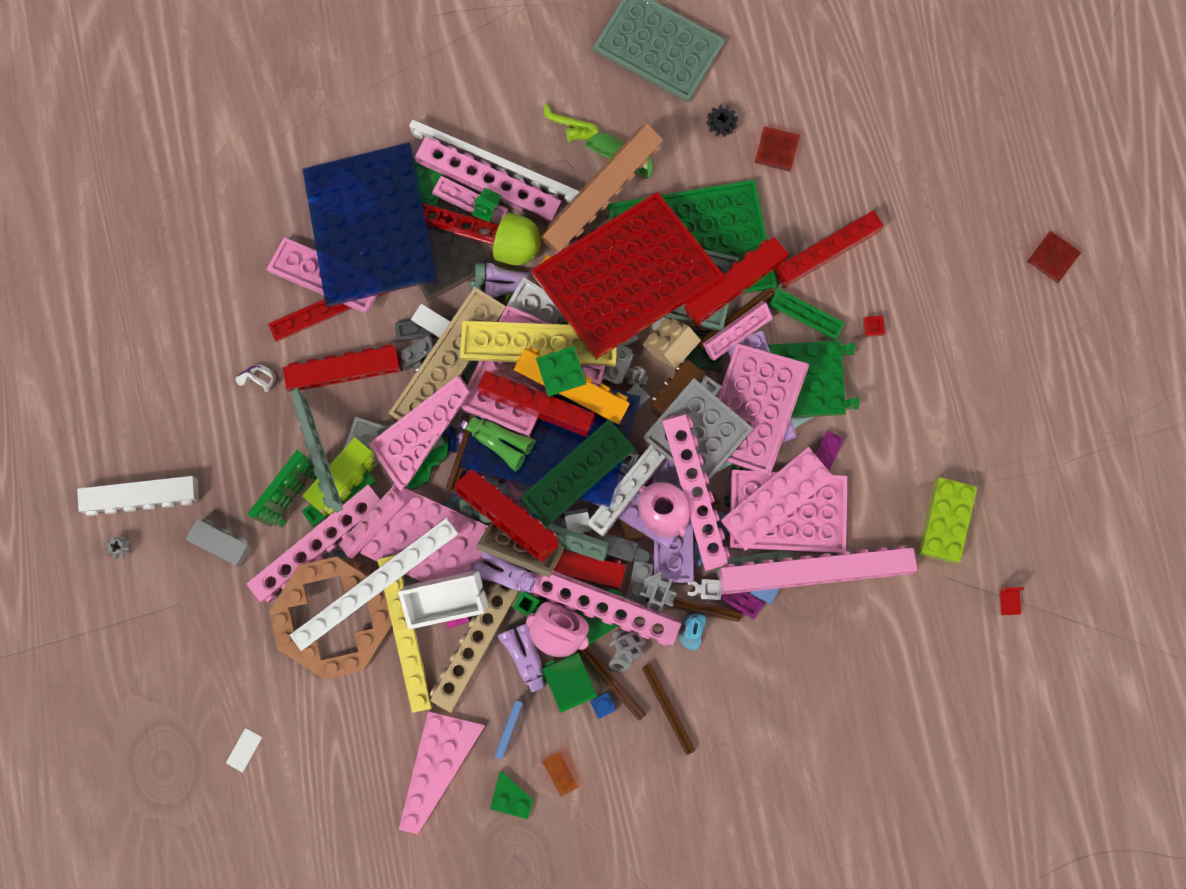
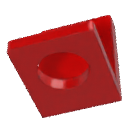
(1010, 600)

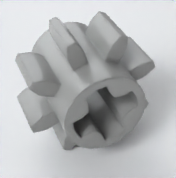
(636, 376)
(116, 552)

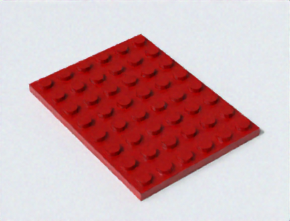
(626, 275)

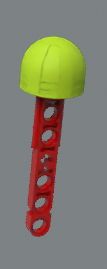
(514, 239)

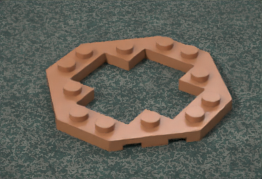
(295, 594)

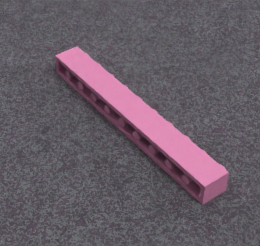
(817, 570)

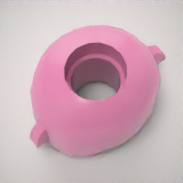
(665, 525)
(557, 630)

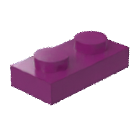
(829, 448)
(744, 602)

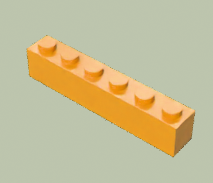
(590, 395)

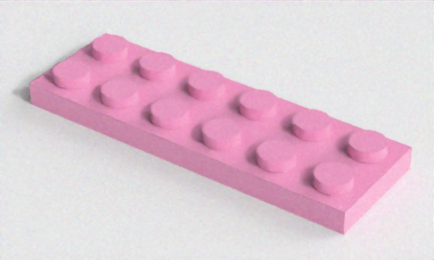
(301, 267)
(776, 499)

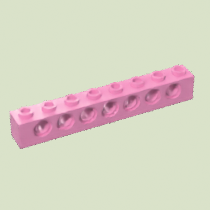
(432, 146)
(710, 558)
(259, 583)
(615, 602)

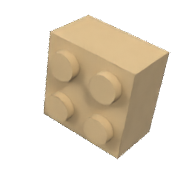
(671, 342)

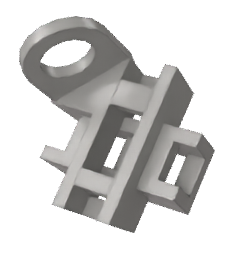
(655, 593)
(624, 655)

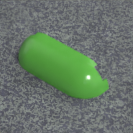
(608, 145)

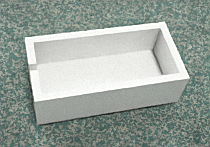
(443, 599)

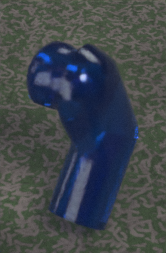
(453, 439)

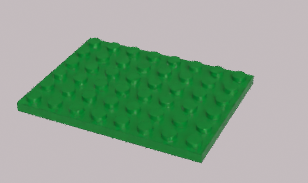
(720, 219)

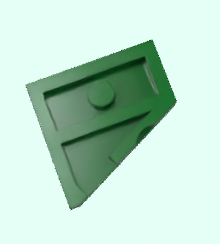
(510, 798)

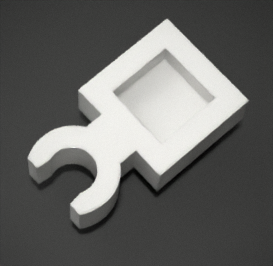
(709, 589)

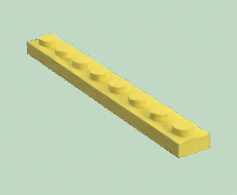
(407, 647)

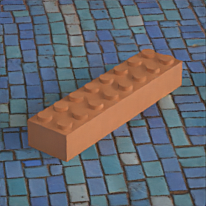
(600, 188)

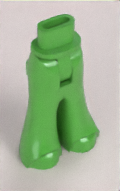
(492, 435)

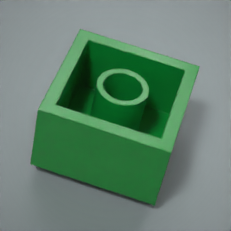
(561, 370)

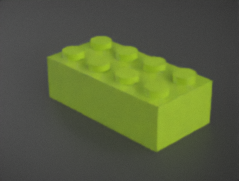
(347, 471)
(947, 520)

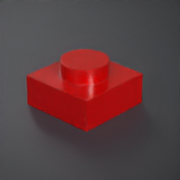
(874, 326)

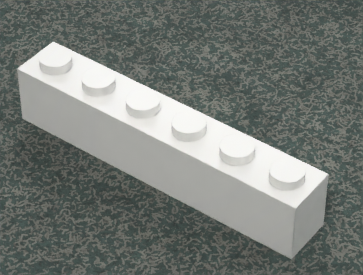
(138, 495)

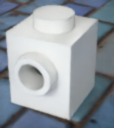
(576, 521)

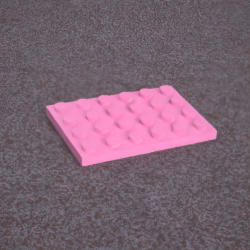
(764, 394)
(492, 410)
(415, 520)
(811, 527)

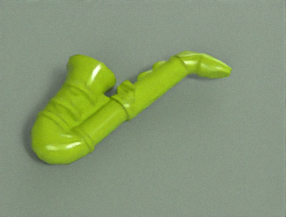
(579, 131)

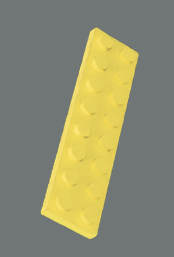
(507, 341)

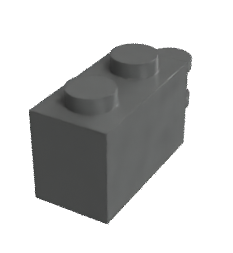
(624, 549)

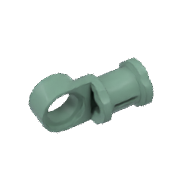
(480, 276)

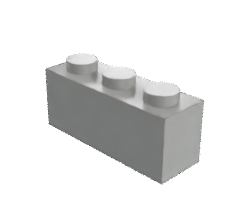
(219, 542)

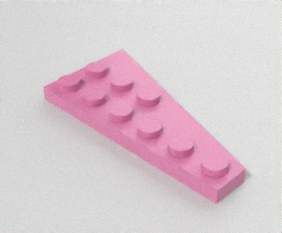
(411, 439)
(439, 757)

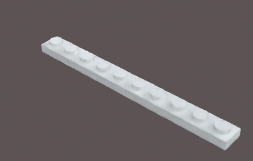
(552, 187)
(634, 479)
(374, 584)

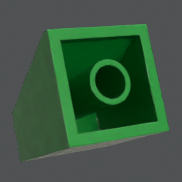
(569, 682)

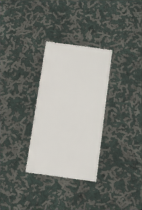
(244, 750)

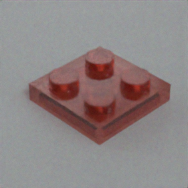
(777, 149)
(1054, 257)

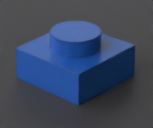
(602, 706)

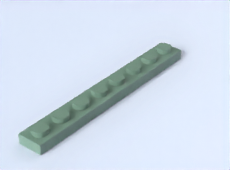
(317, 453)
(569, 539)

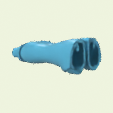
(693, 626)

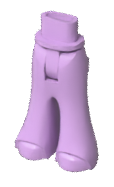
(499, 274)
(512, 577)
(529, 665)

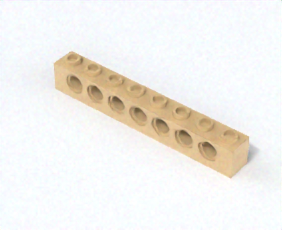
(438, 693)

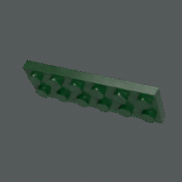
(577, 473)

